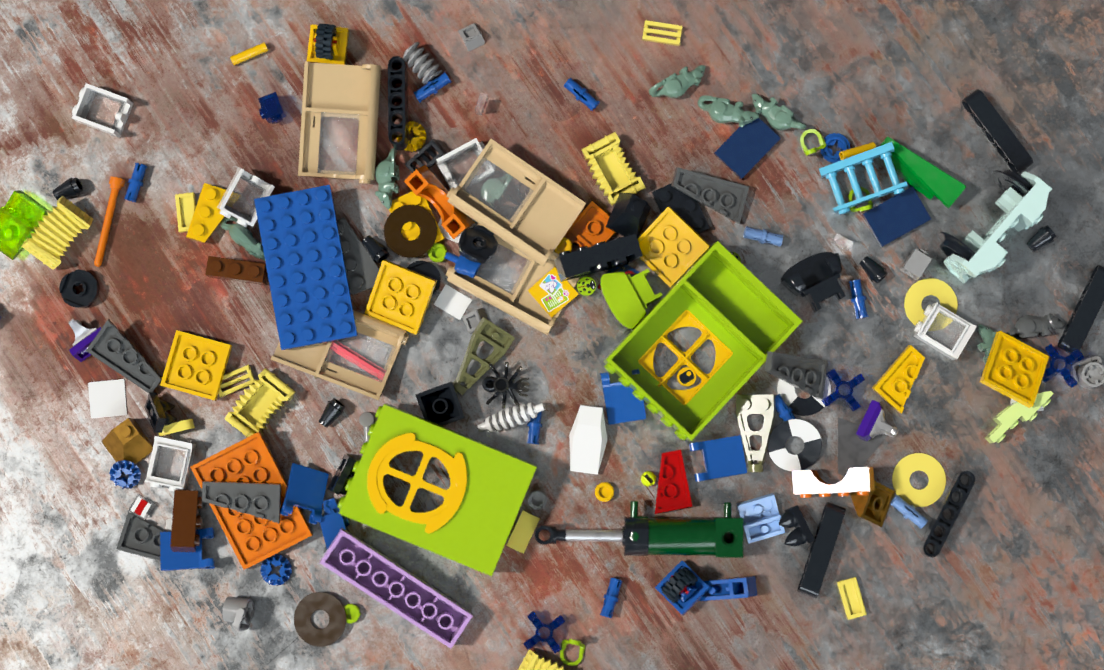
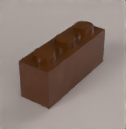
(236, 270)
(186, 521)

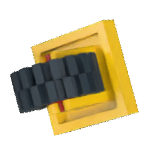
(327, 44)

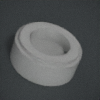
(537, 500)

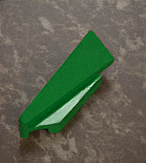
(924, 175)

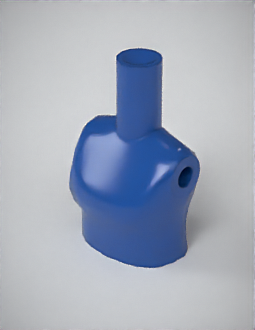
(463, 265)

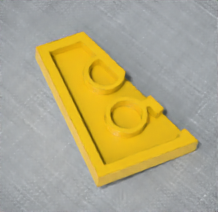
(206, 215)
(898, 379)

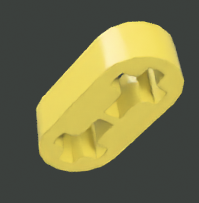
(177, 427)

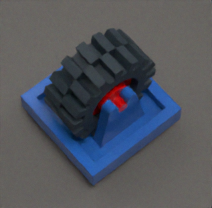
(682, 587)

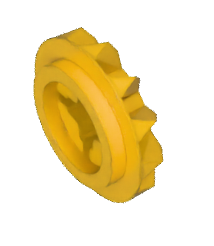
(417, 142)

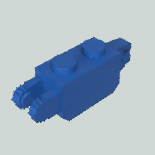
(332, 521)

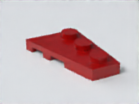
(672, 483)

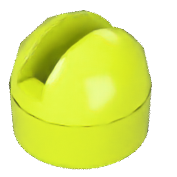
(645, 482)

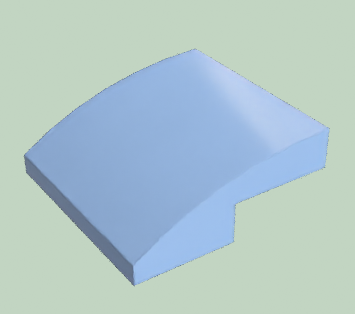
(760, 518)

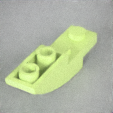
(1008, 417)

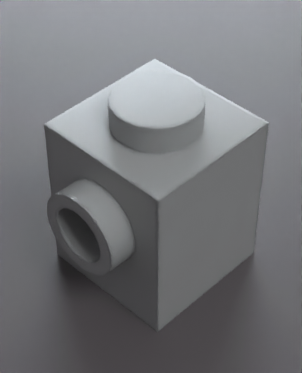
(916, 263)

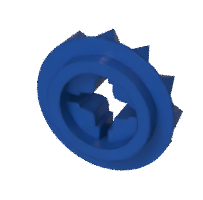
(842, 144)
(128, 468)
(285, 571)

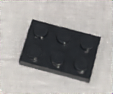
(683, 205)

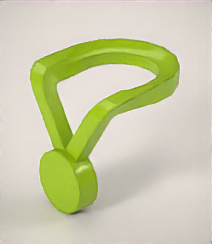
(821, 141)
(864, 208)
(581, 651)

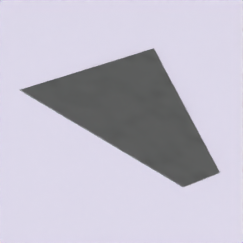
(851, 449)

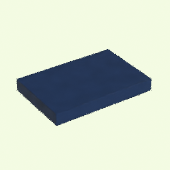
(747, 147)
(896, 216)

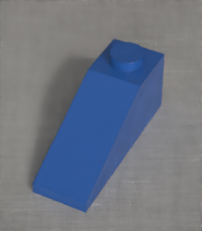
(730, 588)

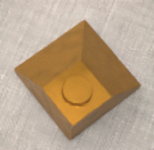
(127, 442)
(875, 505)

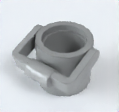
(1090, 373)
(239, 612)

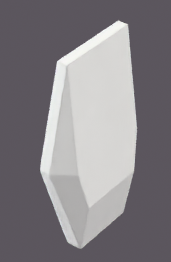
(588, 440)

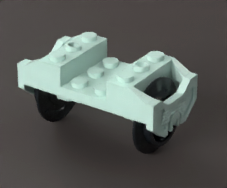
(1023, 205)

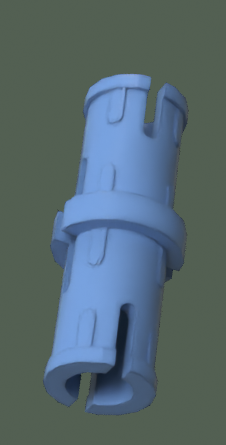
(763, 236)
(909, 511)

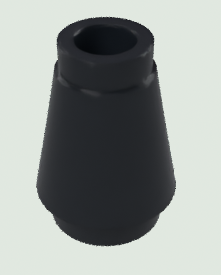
(69, 188)
(1042, 238)
(375, 249)
(873, 270)
(331, 412)

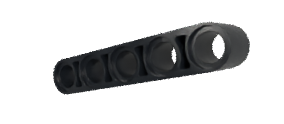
(400, 111)
(997, 131)
(1084, 312)
(954, 507)
(821, 550)

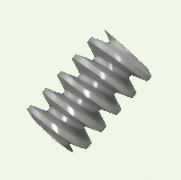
(420, 63)

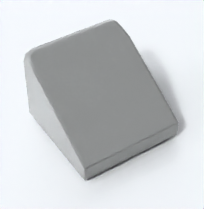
(471, 37)
(473, 319)

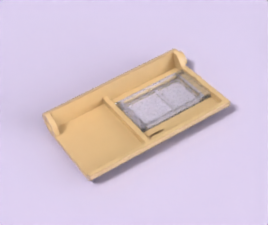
(344, 130)
(516, 202)
(506, 283)
(376, 344)

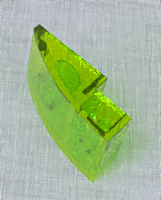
(17, 222)

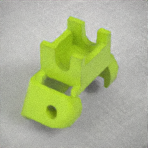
(628, 296)

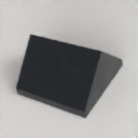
(440, 404)

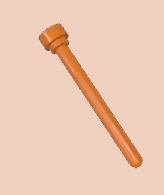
(116, 185)

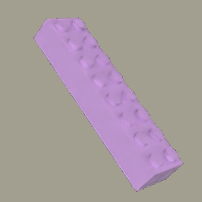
(396, 588)

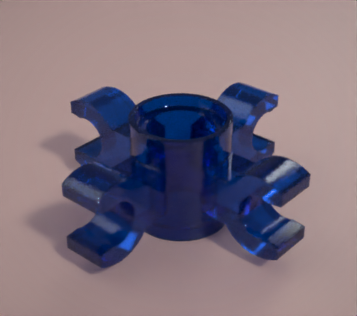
(1074, 357)
(850, 400)
(551, 626)

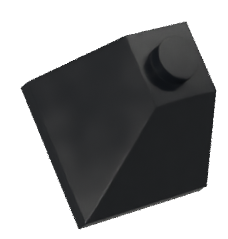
(628, 215)

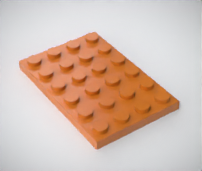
(248, 535)

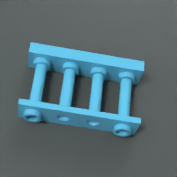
(848, 165)

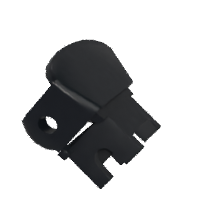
(815, 278)

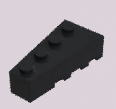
(598, 258)

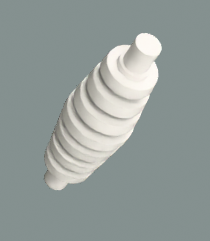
(511, 417)

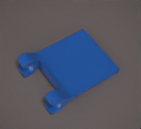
(620, 402)
(721, 457)
(306, 491)
(184, 560)

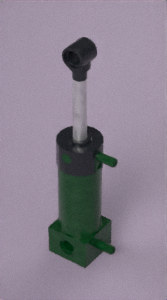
(664, 535)

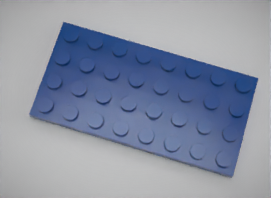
(305, 267)

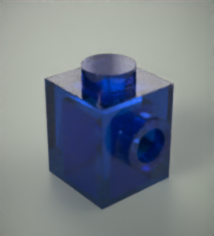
(271, 108)

